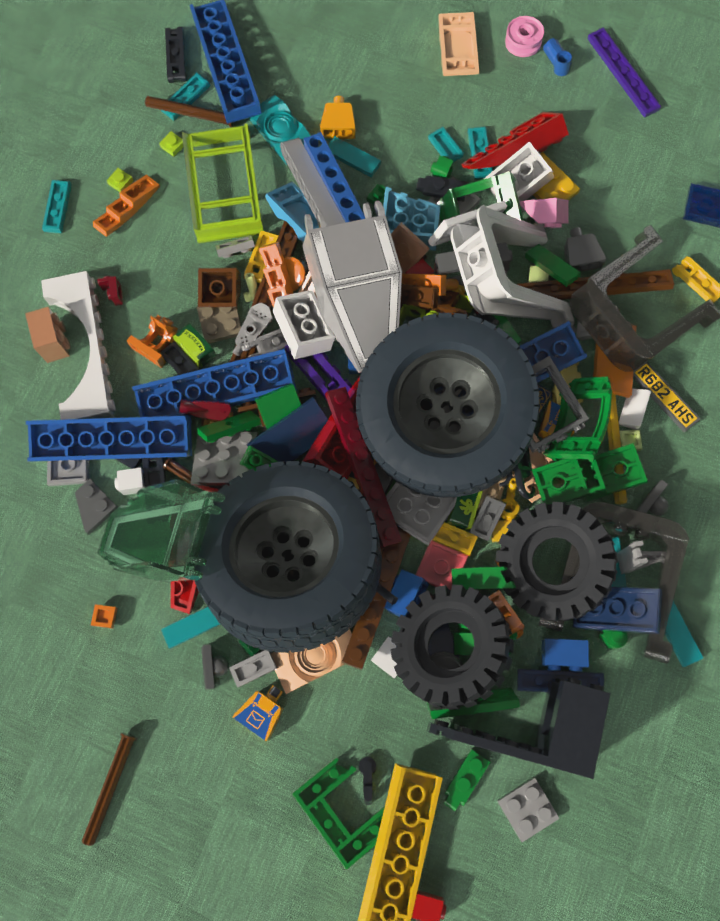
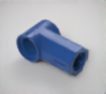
(558, 56)

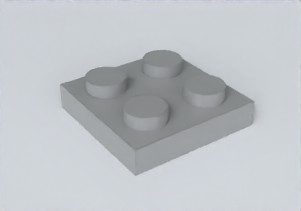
(528, 809)

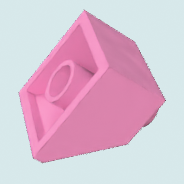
(550, 212)

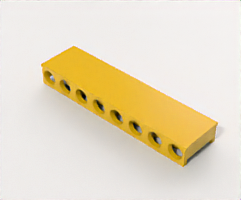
(398, 845)

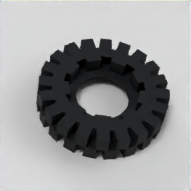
(594, 574)
(479, 673)

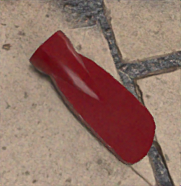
(205, 409)

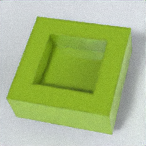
(172, 143)
(119, 180)

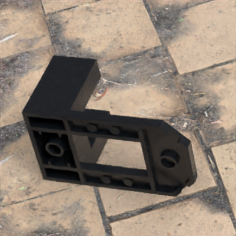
(566, 735)

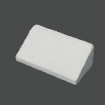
(634, 409)

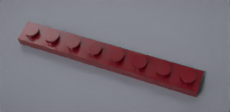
(362, 465)

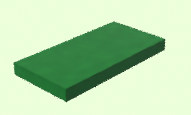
(500, 700)

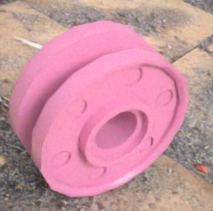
(524, 36)

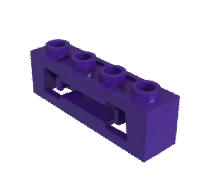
(331, 372)

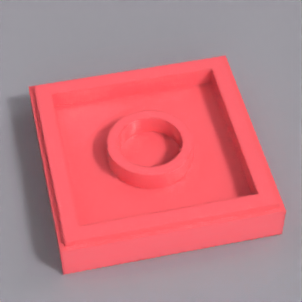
(438, 564)

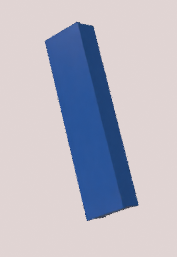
(226, 61)
(333, 178)
(557, 343)
(227, 383)
(109, 438)

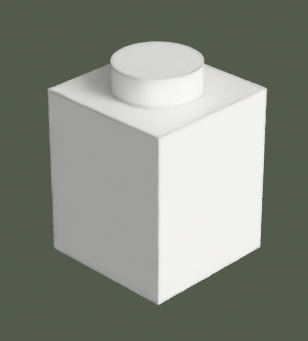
(129, 481)

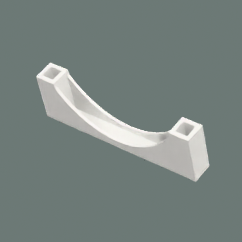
(92, 395)

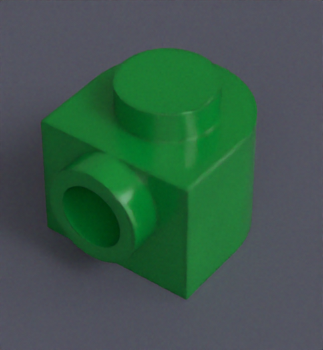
(442, 168)
(613, 639)

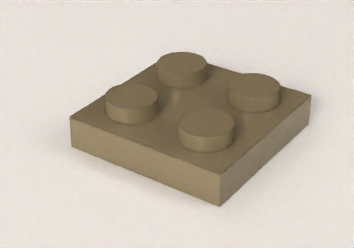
(219, 323)

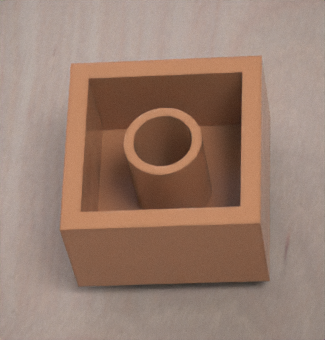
(48, 334)

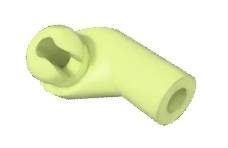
(252, 287)

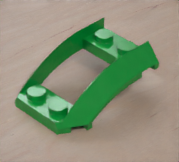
(504, 190)
(583, 446)

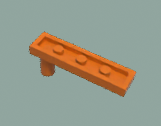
(430, 280)

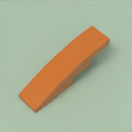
(126, 206)
(275, 271)

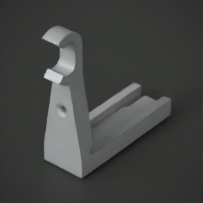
(633, 558)

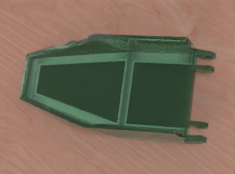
(160, 532)

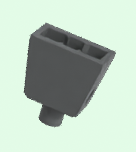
(583, 251)

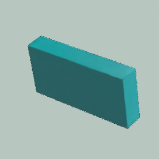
(445, 144)

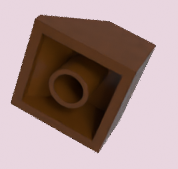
(218, 287)

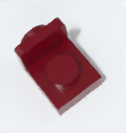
(113, 289)

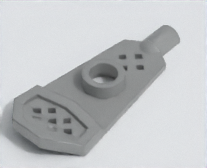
(258, 322)

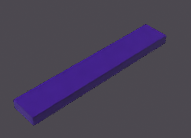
(624, 72)

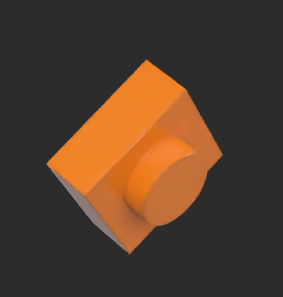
(104, 616)

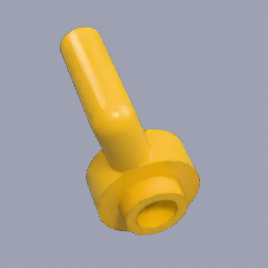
(511, 504)

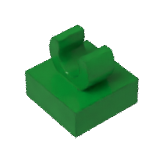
(377, 194)

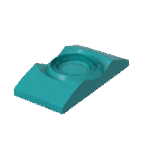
(278, 124)

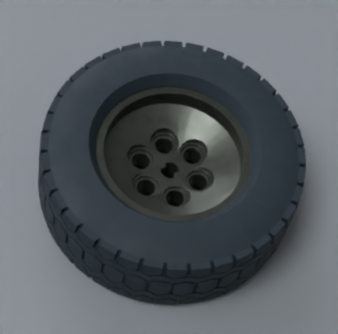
(457, 355)
(300, 506)

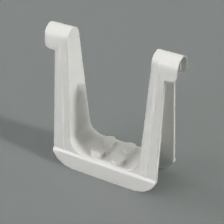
(485, 275)

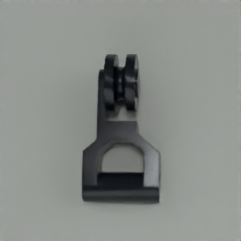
(367, 768)

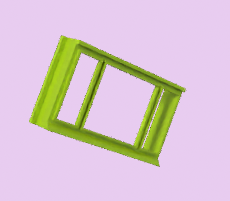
(230, 228)

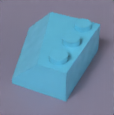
(416, 215)

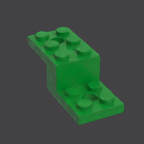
(590, 479)

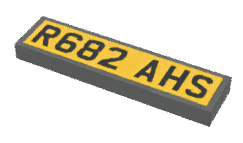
(665, 397)

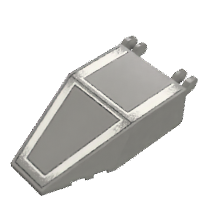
(355, 280)

